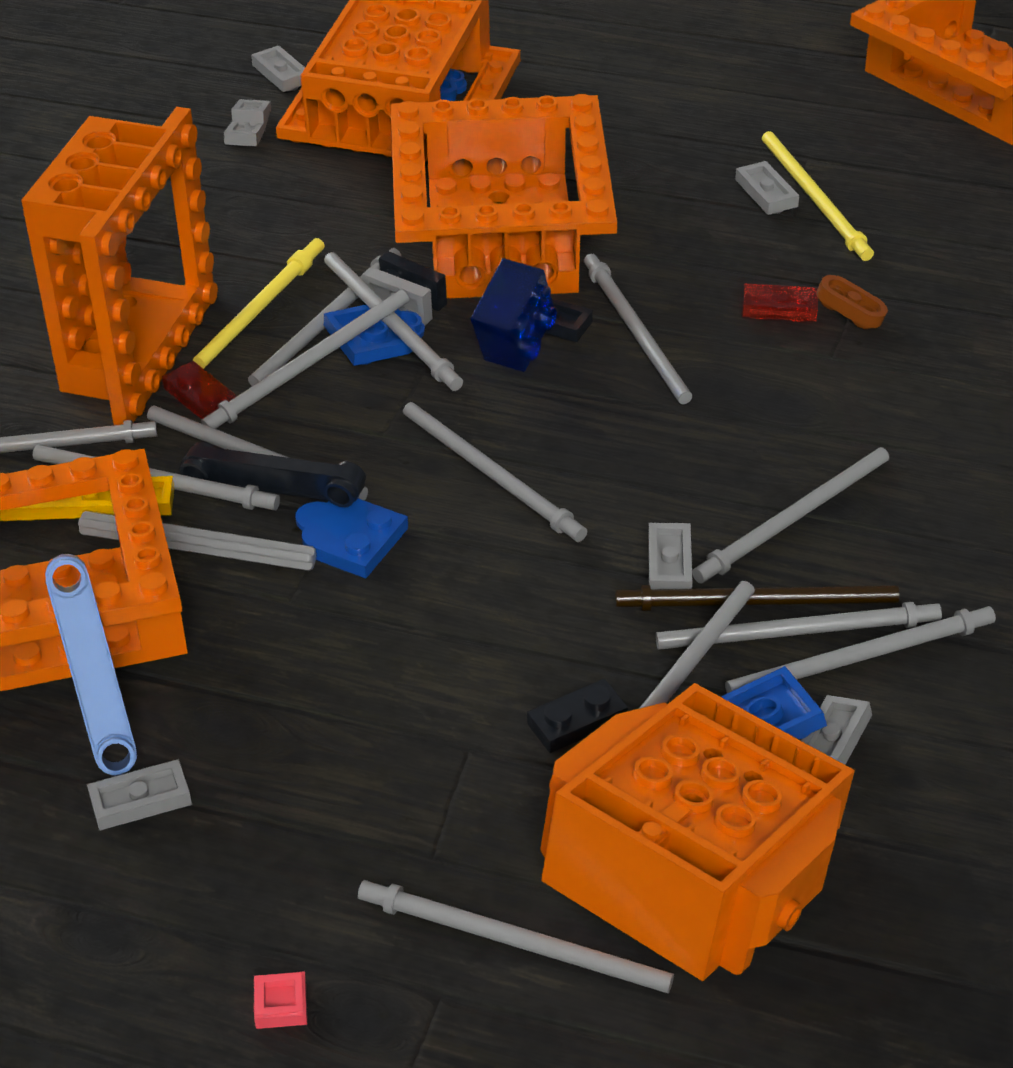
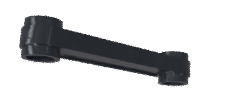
(276, 474)

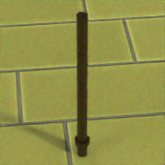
(650, 597)

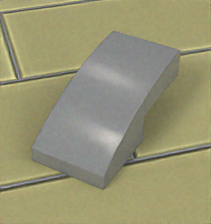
(247, 123)

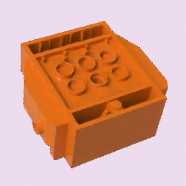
(693, 828)

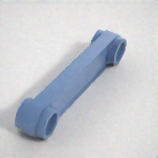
(91, 665)

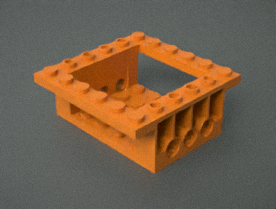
(389, 56)
(941, 59)
(495, 140)
(104, 328)
(130, 582)

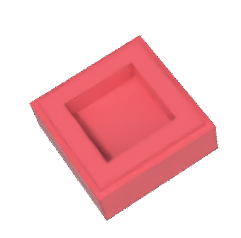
(280, 1000)

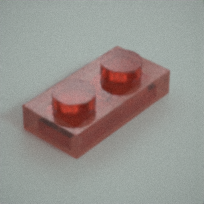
(780, 302)
(196, 389)

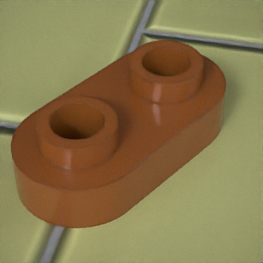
(851, 301)

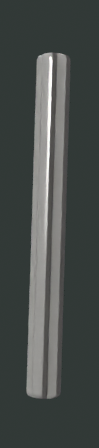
(212, 543)

